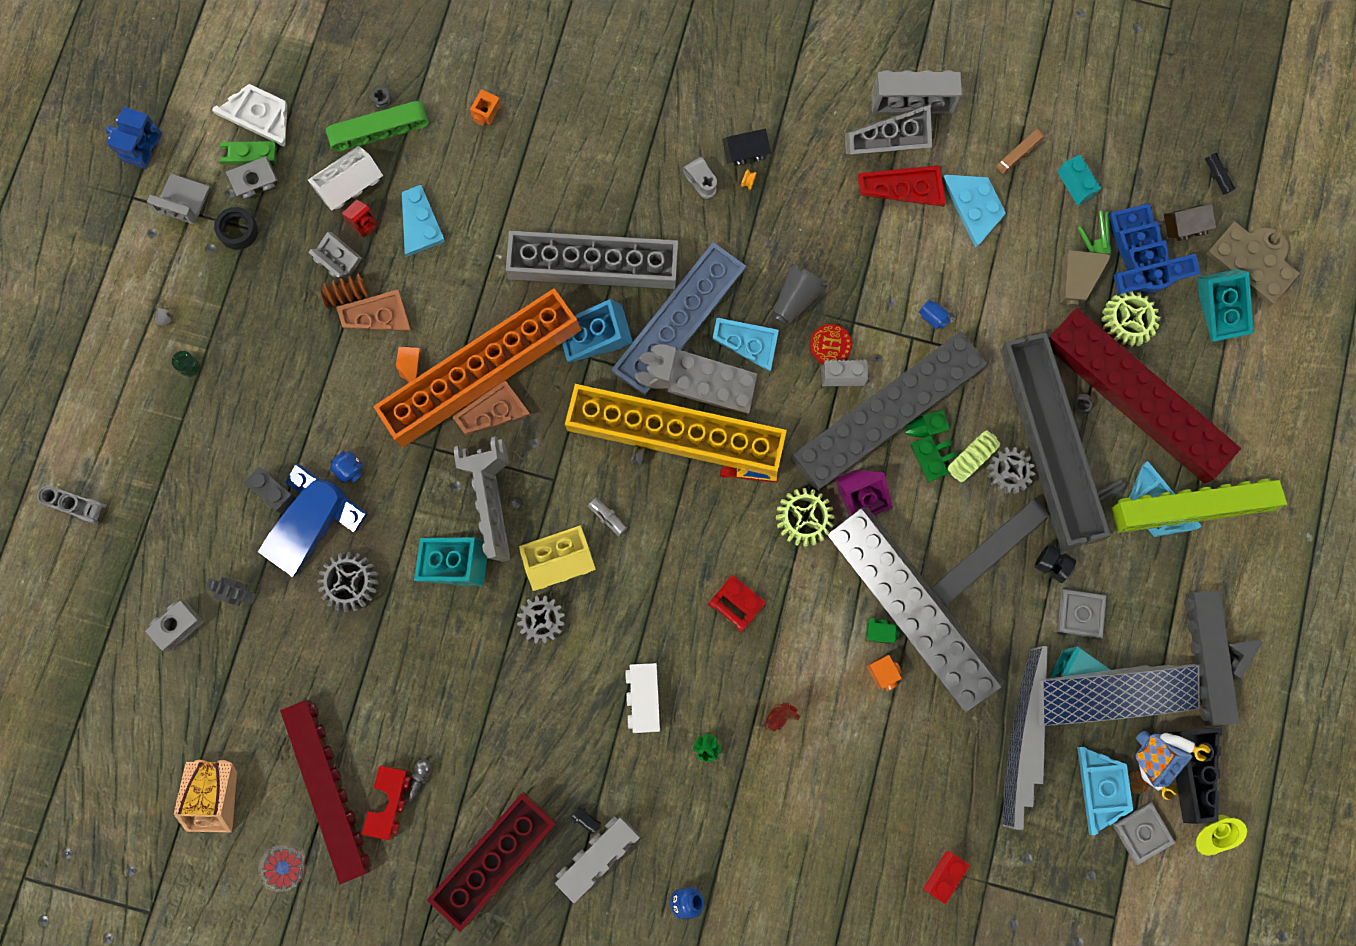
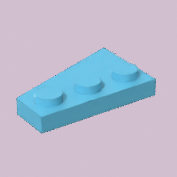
(747, 340)

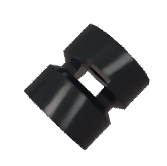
(1047, 563)

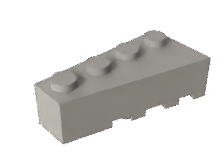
(897, 132)
(597, 858)

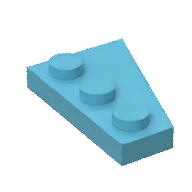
(419, 222)

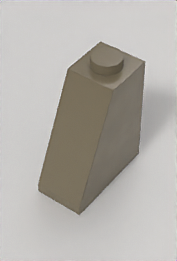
(1079, 276)

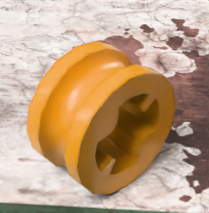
(748, 179)

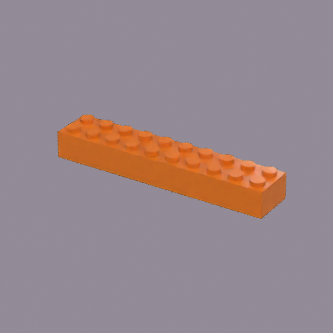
(477, 368)

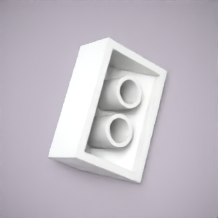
(346, 178)

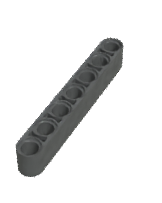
(989, 551)

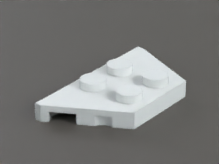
(257, 112)

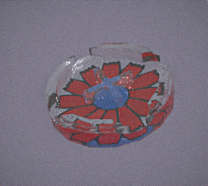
(282, 868)

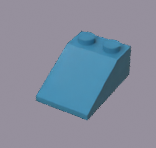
(602, 331)

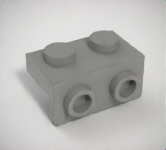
(335, 256)

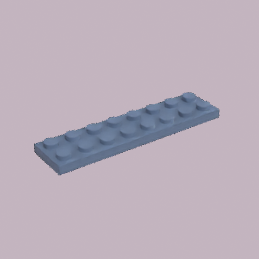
(682, 311)

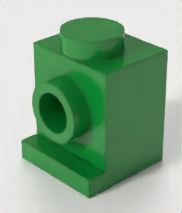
(881, 631)

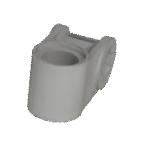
(701, 178)

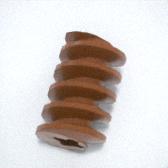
(344, 291)

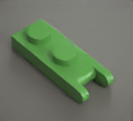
(246, 152)

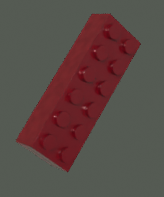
(491, 861)

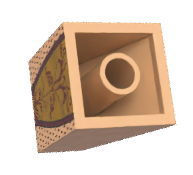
(207, 796)

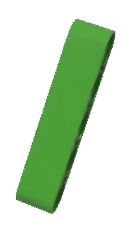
(377, 126)

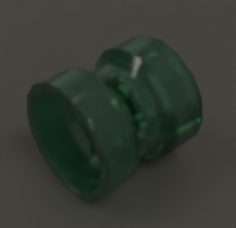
(182, 360)

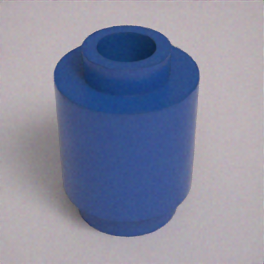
(935, 314)

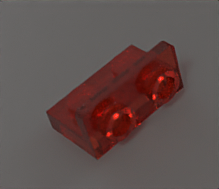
(776, 718)

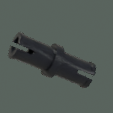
(1220, 173)

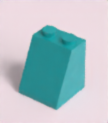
(1074, 662)

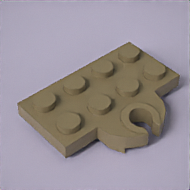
(1255, 254)

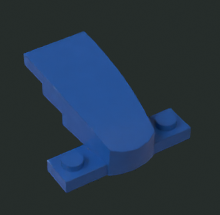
(1146, 253)
(308, 520)

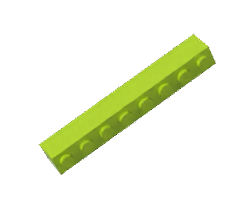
(1198, 506)

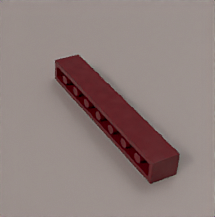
(325, 791)

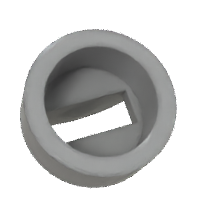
(162, 317)

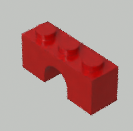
(393, 783)

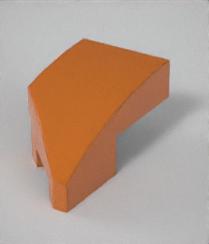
(408, 363)

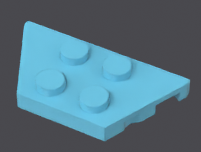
(975, 204)
(1151, 483)
(1104, 789)

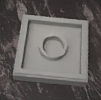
(1081, 614)
(1143, 833)

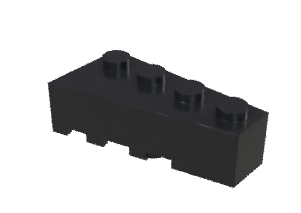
(1199, 779)

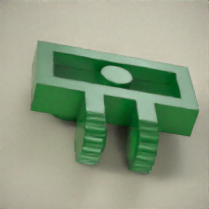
(930, 459)

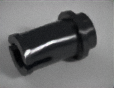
(585, 820)

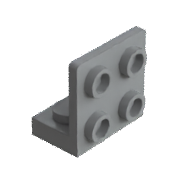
(180, 199)

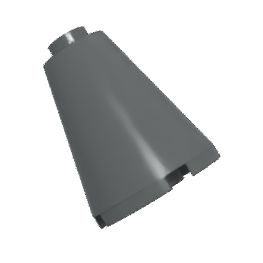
(797, 294)

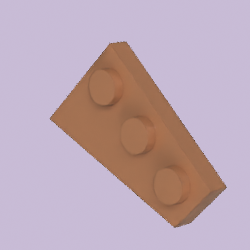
(375, 313)
(491, 409)

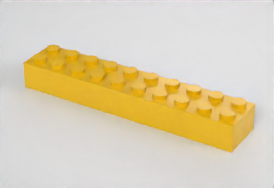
(675, 430)

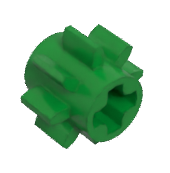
(707, 748)

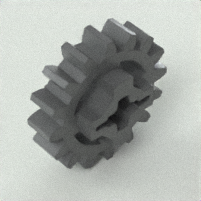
(230, 591)

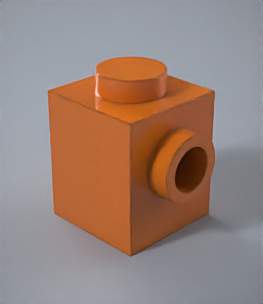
(885, 673)

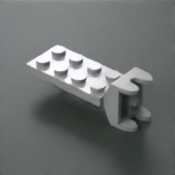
(698, 378)
(484, 468)

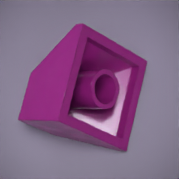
(864, 489)

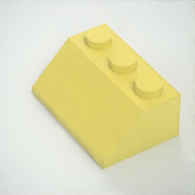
(556, 558)

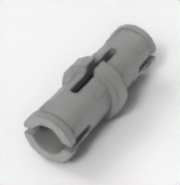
(607, 517)

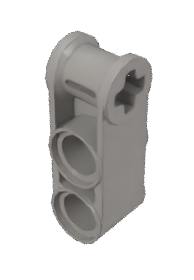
(84, 509)

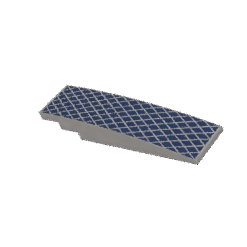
(1119, 694)
(1026, 746)

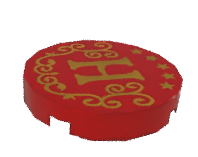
(830, 343)

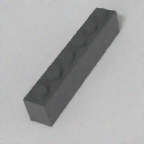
(1213, 657)

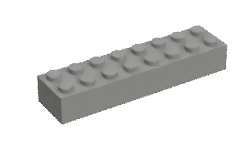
(591, 259)

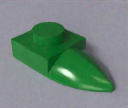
(928, 424)

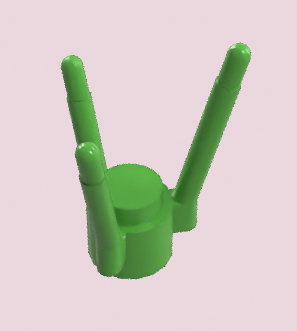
(1101, 245)

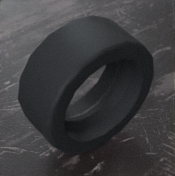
(228, 215)

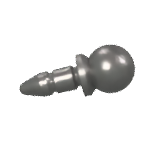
(422, 770)

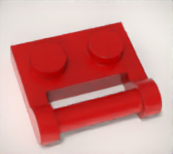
(740, 597)

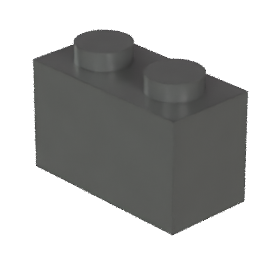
(270, 490)

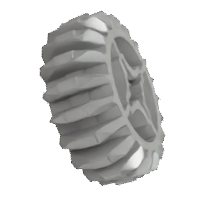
(356, 577)

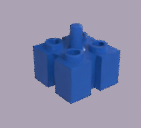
(133, 137)

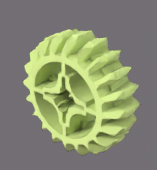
(1138, 333)
(974, 456)
(796, 512)

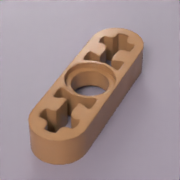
(1020, 151)

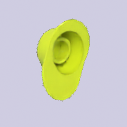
(1221, 835)

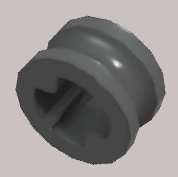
(381, 90)
(637, 455)

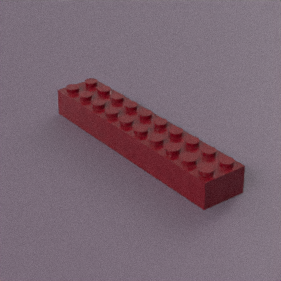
(1142, 396)

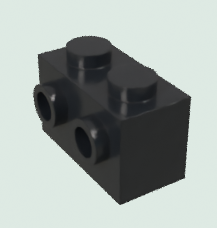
(746, 146)

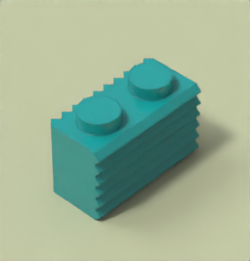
(1079, 180)

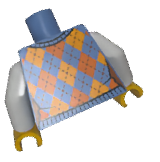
(1164, 758)

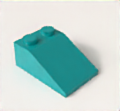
(1226, 304)
(451, 561)

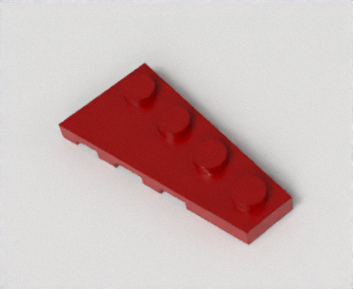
(911, 185)

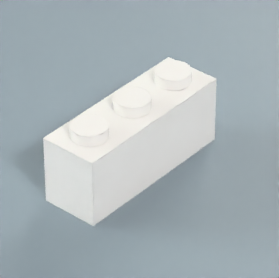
(643, 698)

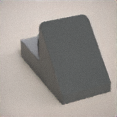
(1244, 654)

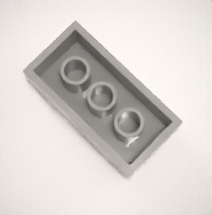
(909, 90)

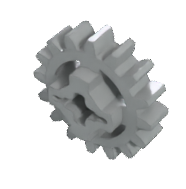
(1005, 463)
(547, 611)

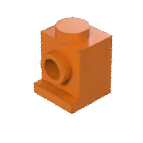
(485, 102)

